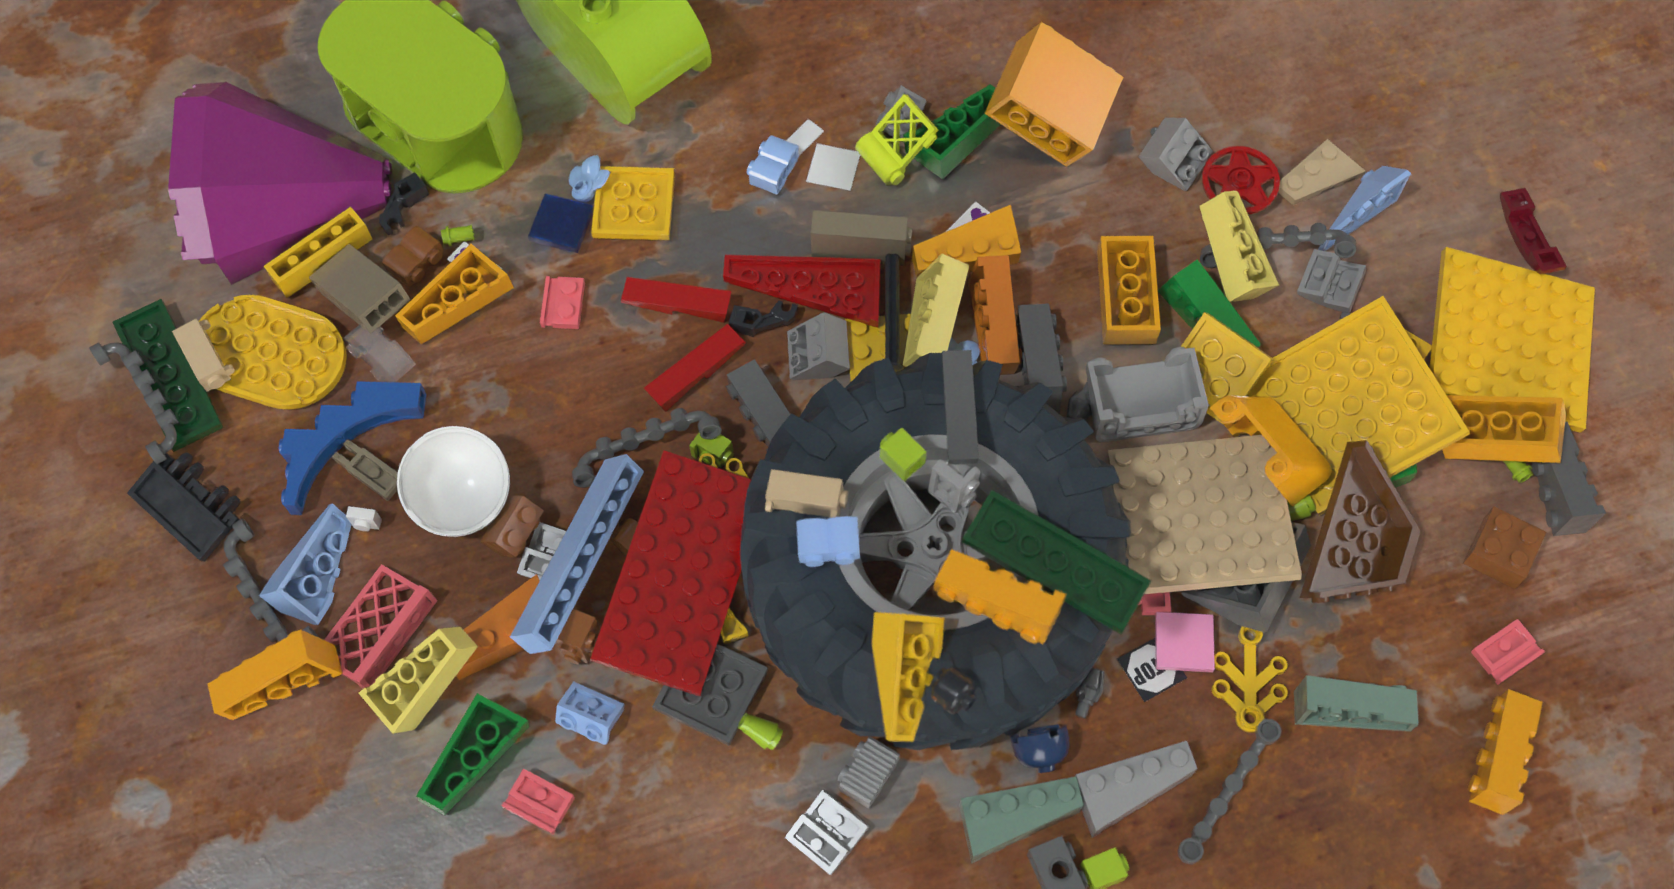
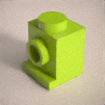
(719, 447)

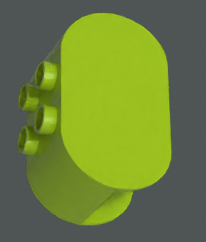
(621, 46)
(424, 89)

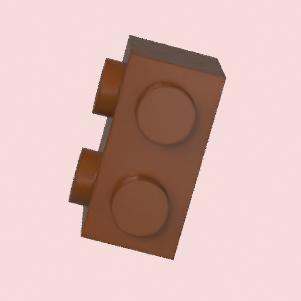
(512, 526)
(578, 637)

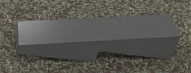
(959, 407)

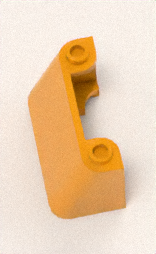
(1298, 464)

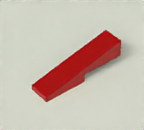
(670, 297)
(694, 366)

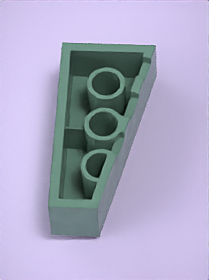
(1354, 705)
(1014, 814)

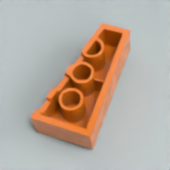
(994, 312)
(494, 628)

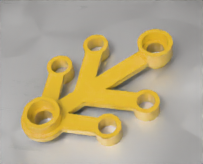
(1249, 682)

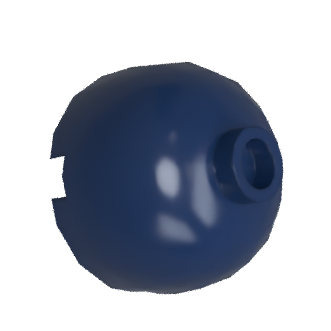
(1041, 747)

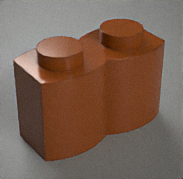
(413, 256)

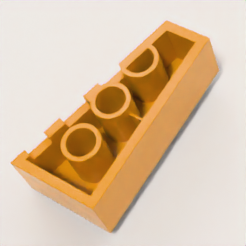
(985, 236)
(454, 294)
(999, 596)
(273, 674)
(1505, 752)

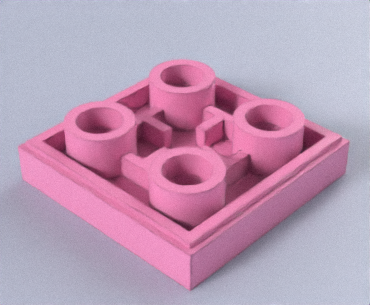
(1184, 642)

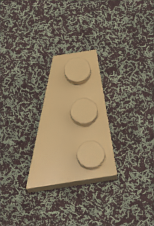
(1317, 172)

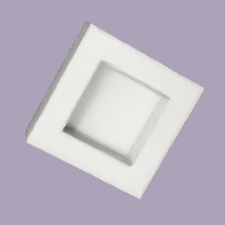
(363, 519)

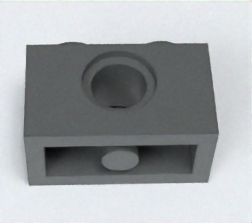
(1056, 853)

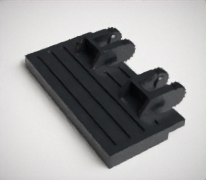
(181, 506)

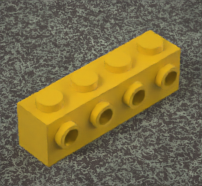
(294, 266)

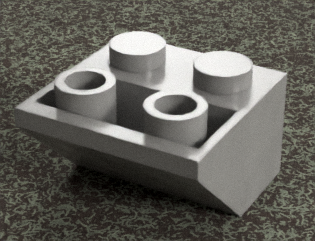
(1176, 152)
(818, 348)

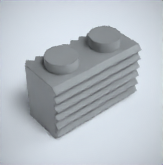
(868, 772)

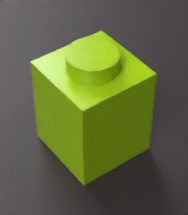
(902, 453)
(1105, 869)

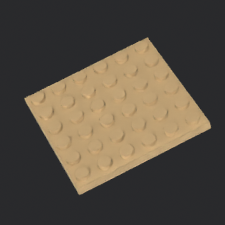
(1205, 514)

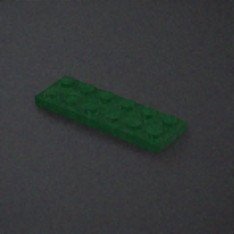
(151, 335)
(1056, 561)

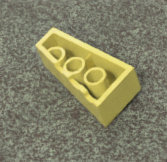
(1236, 248)
(935, 307)
(417, 682)

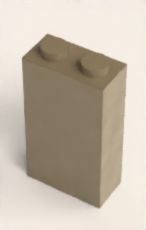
(859, 236)
(360, 288)

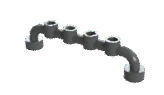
(1343, 246)
(154, 399)
(708, 427)
(249, 586)
(1191, 849)

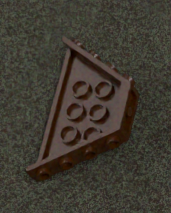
(1358, 521)

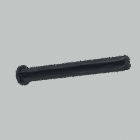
(892, 311)

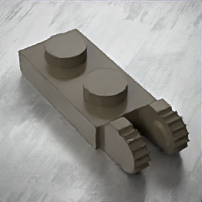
(369, 470)

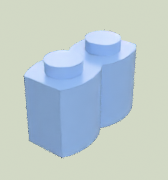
(773, 164)
(828, 540)

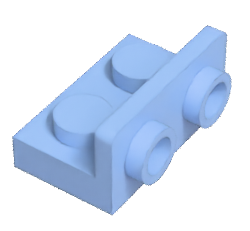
(588, 712)

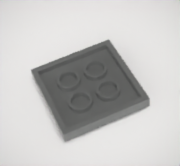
(723, 699)

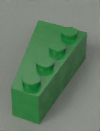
(958, 133)
(1195, 292)
(471, 751)

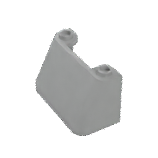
(1146, 396)

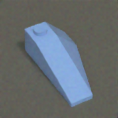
(1372, 196)
(307, 575)

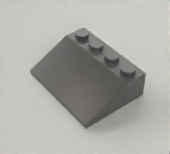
(1251, 604)

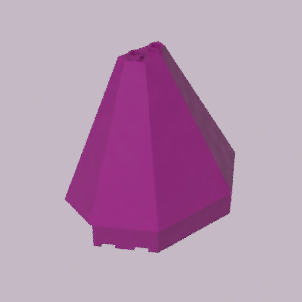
(260, 178)

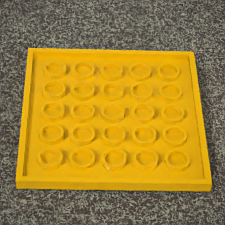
(1512, 333)
(1362, 385)

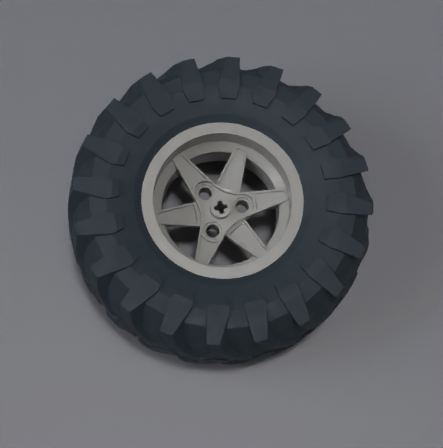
(823, 616)

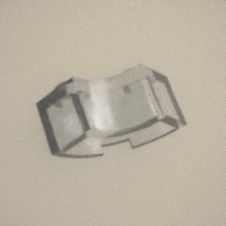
(382, 354)

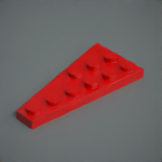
(824, 283)

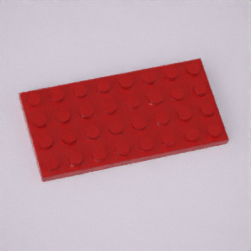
(676, 576)

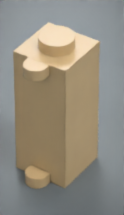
(202, 354)
(805, 494)

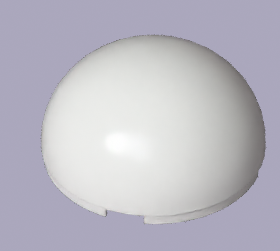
(453, 481)

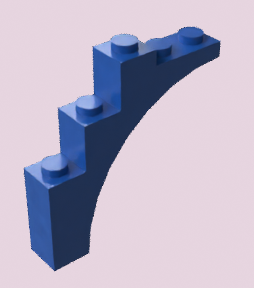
(310, 450)

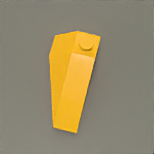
(902, 657)

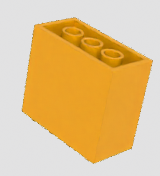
(1054, 94)

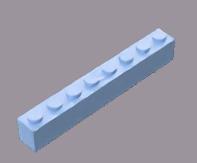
(577, 555)

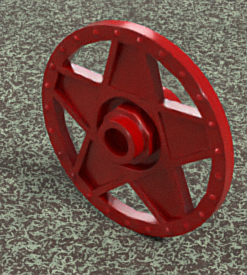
(1242, 176)

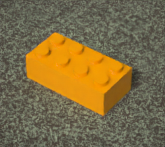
(1128, 290)
(1509, 428)

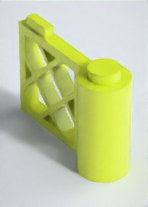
(884, 156)

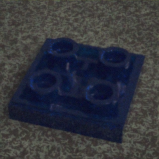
(561, 223)

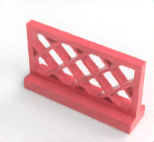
(395, 634)

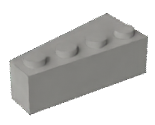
(1128, 785)

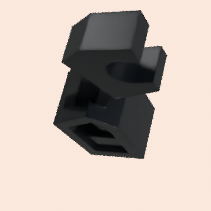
(392, 212)
(775, 318)

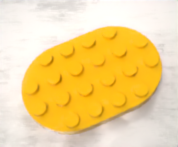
(277, 351)

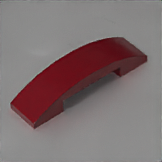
(1527, 234)

